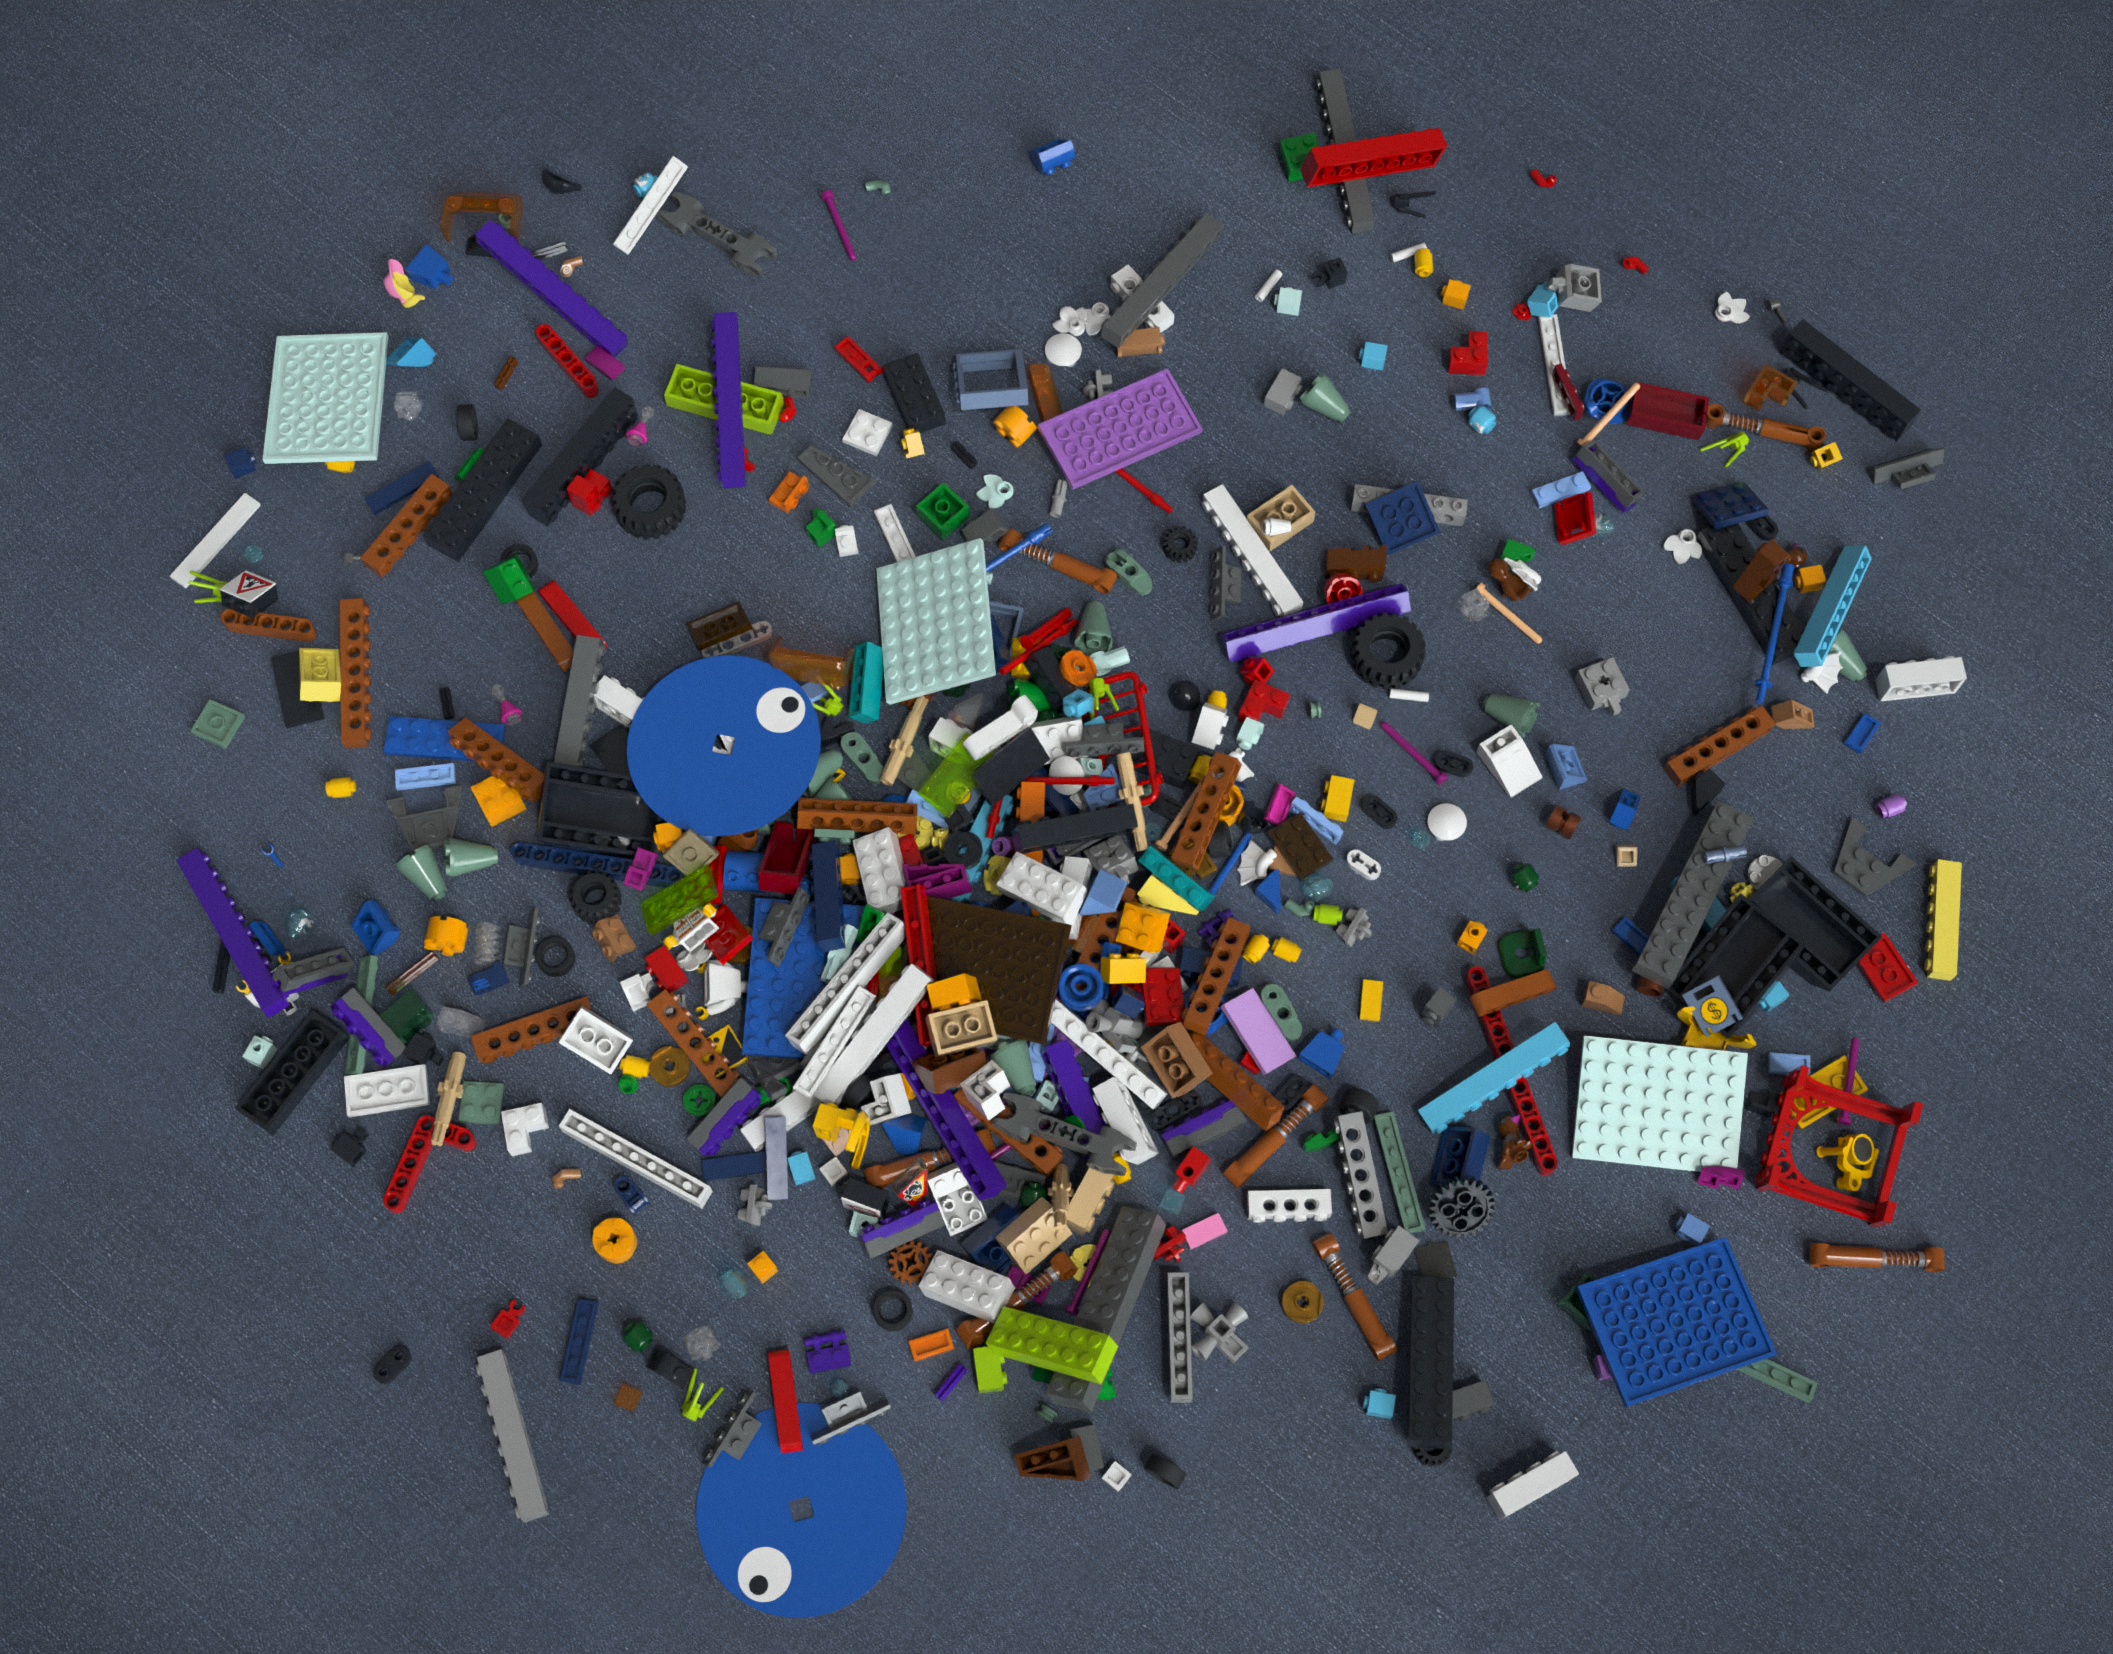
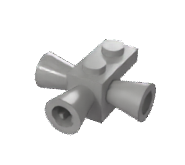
(1114, 1026)
(1219, 1333)

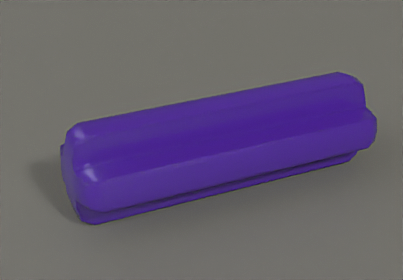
(950, 1382)

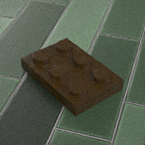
(719, 626)
(1300, 846)

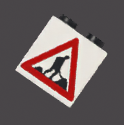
(249, 594)
(864, 1198)

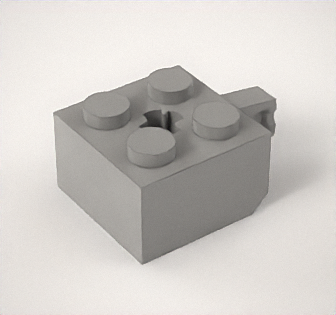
(1577, 287)
(1602, 686)
(1113, 858)
(1390, 1257)

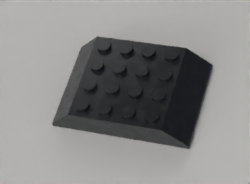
(594, 812)
(1808, 909)
(1746, 952)

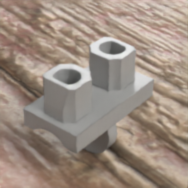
(1101, 381)
(1358, 928)
(756, 1205)

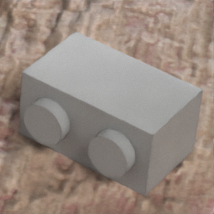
(1283, 391)

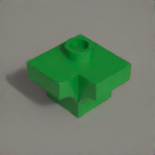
(821, 528)

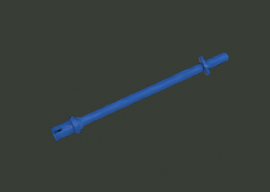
(1032, 538)
(1784, 583)

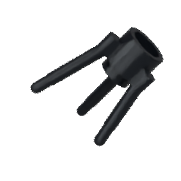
(1402, 201)
(1794, 374)

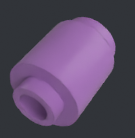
(1890, 806)
(1004, 846)

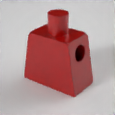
(1195, 1161)

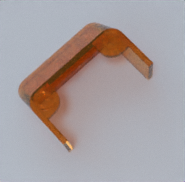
(483, 202)
(812, 666)

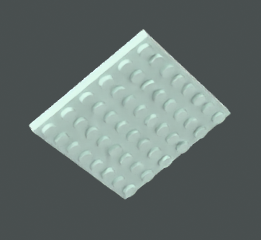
(326, 398)
(935, 621)
(1659, 1104)

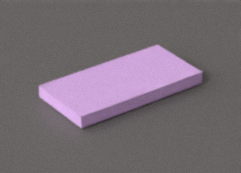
(1258, 1031)

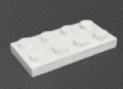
(386, 1090)

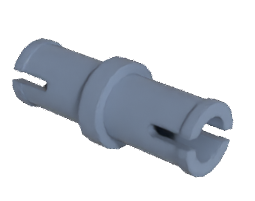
(1725, 854)

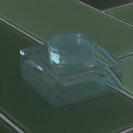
(1172, 1202)

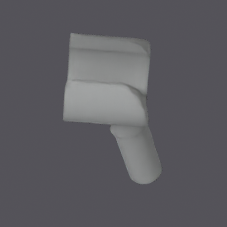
(1135, 1055)

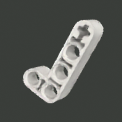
(1002, 729)

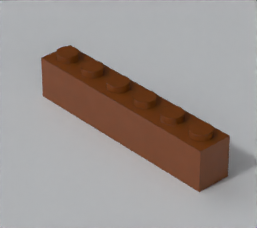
(1238, 1085)

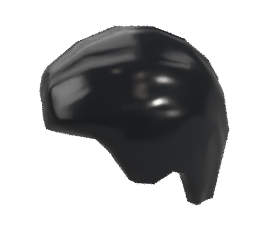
(1185, 695)
(1252, 819)

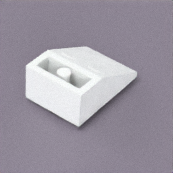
(1509, 761)
(955, 1199)

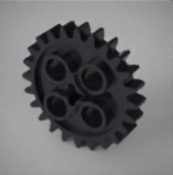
(1461, 1207)

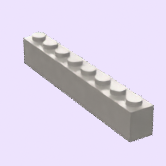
(513, 1436)

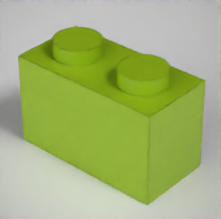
(989, 1371)

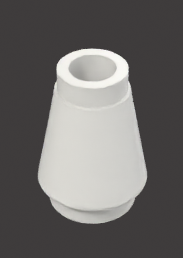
(1275, 526)

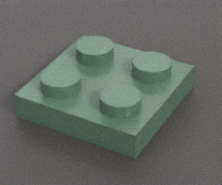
(217, 724)
(843, 836)
(482, 1103)

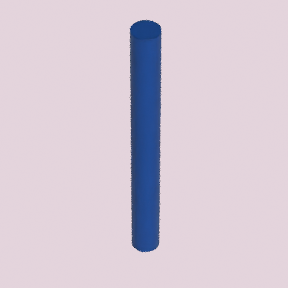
(1230, 862)

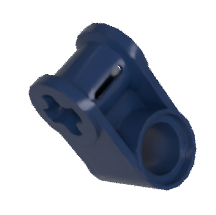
(633, 1197)

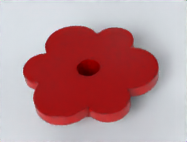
(1522, 311)

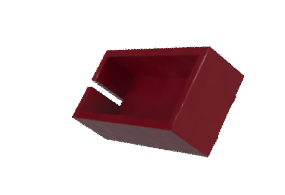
(1668, 411)
(785, 859)

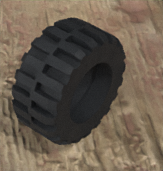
(647, 480)
(1394, 629)

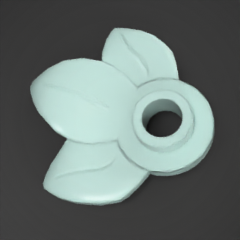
(992, 491)

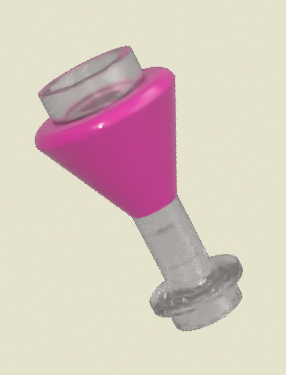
(637, 434)
(509, 713)

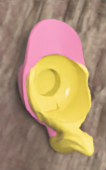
(398, 286)

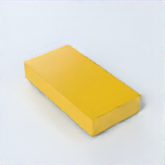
(1371, 1000)

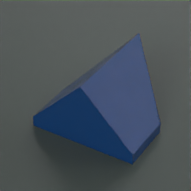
(906, 1133)

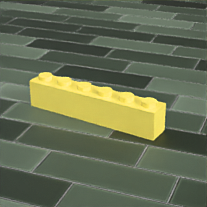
(1944, 920)

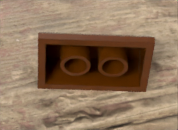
(948, 1070)

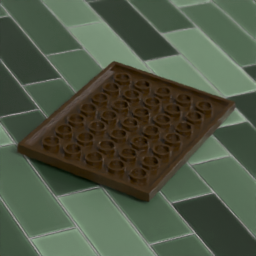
(1009, 954)

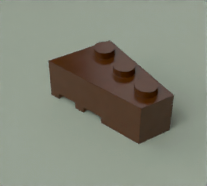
(1362, 564)
(1761, 570)
(1056, 1460)

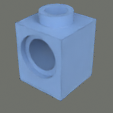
(1691, 1229)

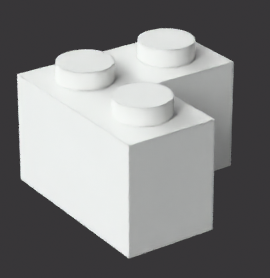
(984, 1087)
(889, 1100)
(519, 1123)

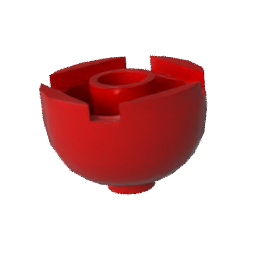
(1341, 587)

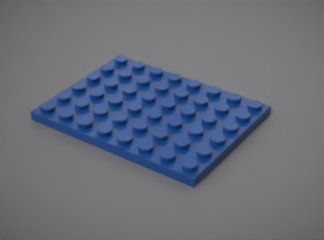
(785, 992)
(1675, 1321)

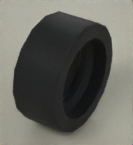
(467, 422)
(525, 550)
(549, 943)
(858, 1093)
(890, 1294)
(1165, 1471)

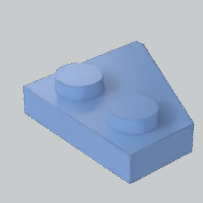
(1104, 794)

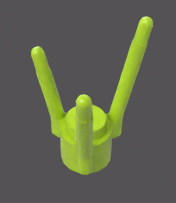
(1735, 441)
(216, 588)
(1098, 690)
(832, 706)
(691, 1408)

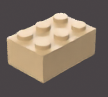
(1286, 506)
(961, 1028)
(1089, 1201)
(1032, 1236)

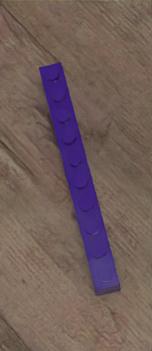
(551, 288)
(729, 400)
(1314, 622)
(232, 930)
(947, 1119)

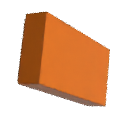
(931, 1345)

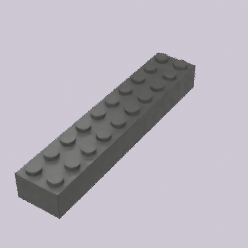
(1691, 897)
(1112, 1295)

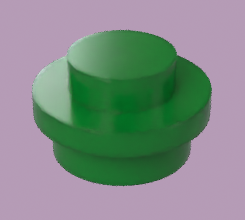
(628, 1084)

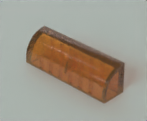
(1045, 391)

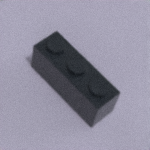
(1047, 674)

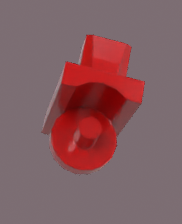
(1175, 1239)

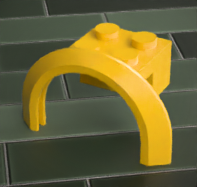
(1716, 1041)
(830, 1121)

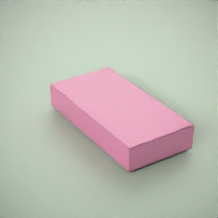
(1204, 1231)

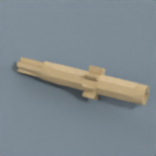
(902, 746)
(1131, 793)
(448, 1093)
(1060, 1196)

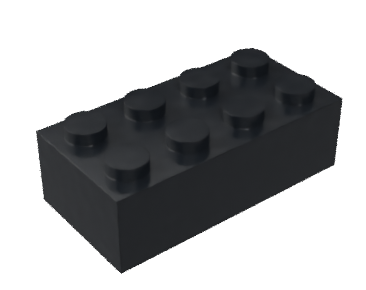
(914, 393)

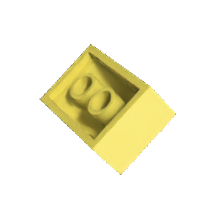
(319, 674)
(1162, 896)

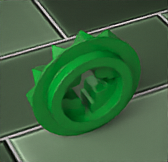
(693, 1094)

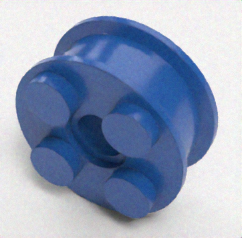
(1085, 999)

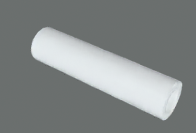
(1405, 253)
(1269, 284)
(1409, 695)

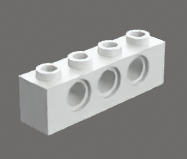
(1129, 278)
(1319, 1197)

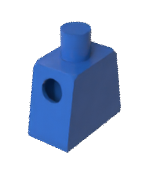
(429, 268)
(1323, 1052)

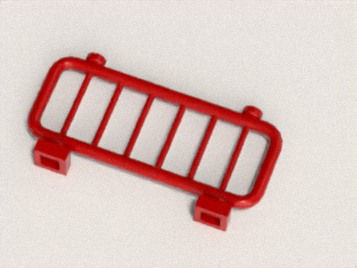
(1139, 690)

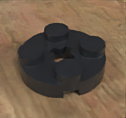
(963, 840)

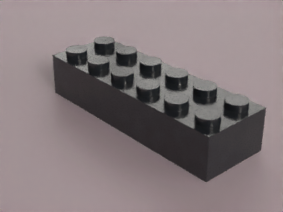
(1075, 828)
(292, 1073)

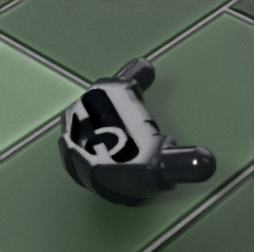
(558, 184)

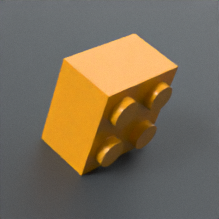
(497, 800)
(1143, 927)
(954, 992)

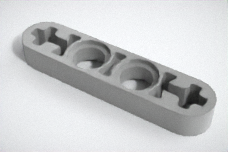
(740, 645)

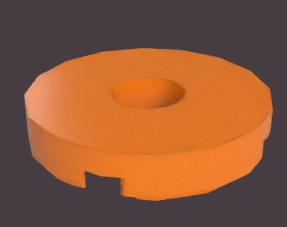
(1071, 673)

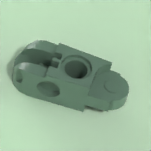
(1139, 582)
(871, 770)
(1289, 1026)

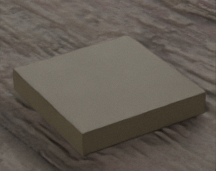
(690, 852)

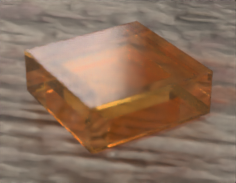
(628, 1398)

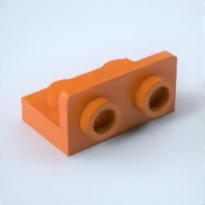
(789, 492)

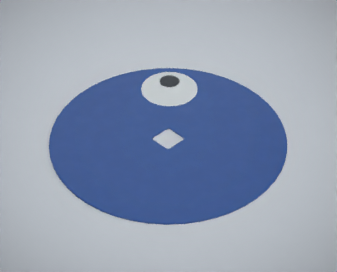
(714, 791)
(812, 1562)

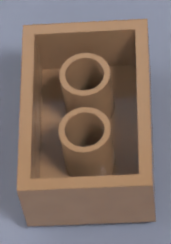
(1176, 1060)

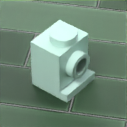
(1249, 733)
(1048, 1089)
(857, 1221)

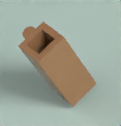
(1142, 342)

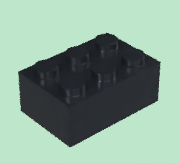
(1171, 759)

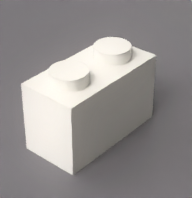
(1210, 725)

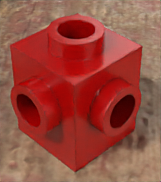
(1257, 669)

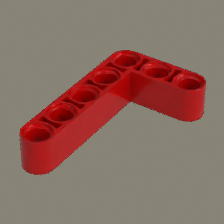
(420, 1157)

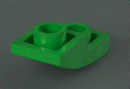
(1318, 1142)

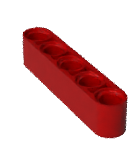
(569, 368)
(567, 611)
(785, 1401)

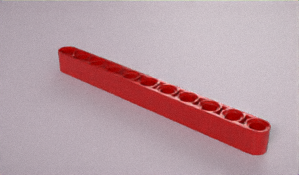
(1516, 1098)

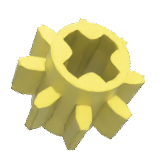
(939, 837)
(1741, 888)

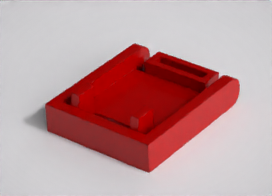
(1576, 514)

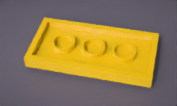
(1831, 1075)

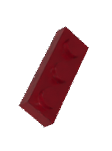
(1568, 391)

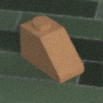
(1792, 715)
(1603, 998)

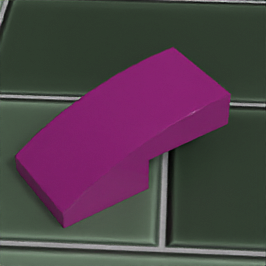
(604, 363)
(641, 869)
(1717, 1175)
(1020, 1279)

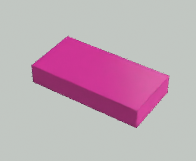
(1279, 805)

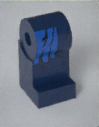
(489, 979)

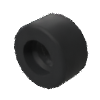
(1221, 842)
(1358, 1100)

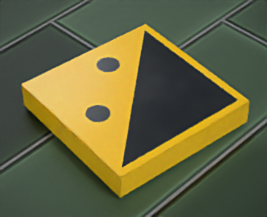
(728, 1045)

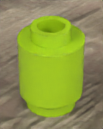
(1327, 914)

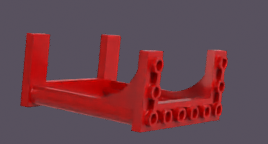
(1801, 1085)

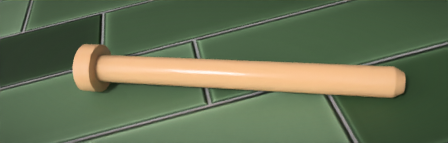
(1609, 415)
(1508, 614)
(1162, 844)

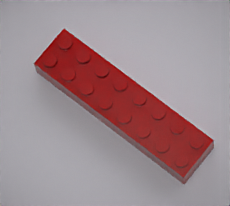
(1373, 157)

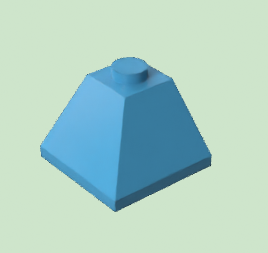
(412, 352)

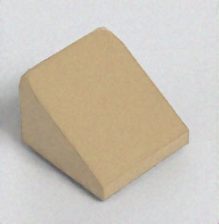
(1365, 716)
(1626, 855)

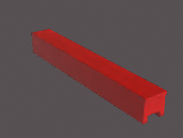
(919, 949)

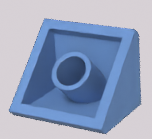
(1565, 766)
(1103, 894)

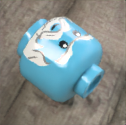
(643, 184)
(1482, 419)

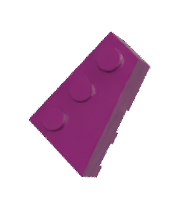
(940, 881)

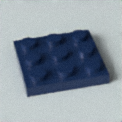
(1729, 505)
(1402, 517)

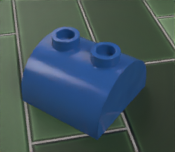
(1052, 155)
(742, 871)
(375, 928)

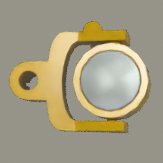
(1852, 1150)

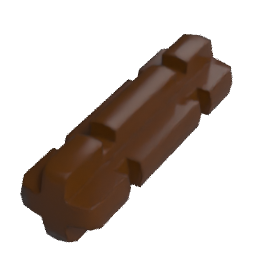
(505, 373)

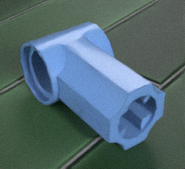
(1470, 400)

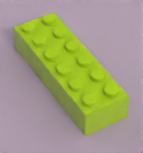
(694, 393)
(1052, 1345)

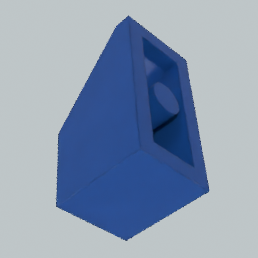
(1625, 809)

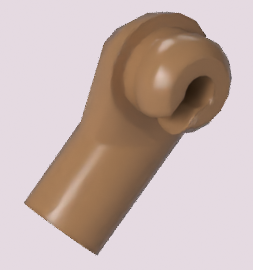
(569, 265)
(565, 1174)

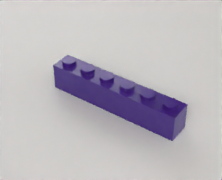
(1071, 1087)

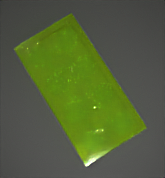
(952, 779)
(679, 899)

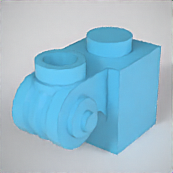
(1543, 301)

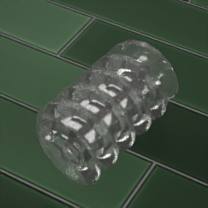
(486, 944)

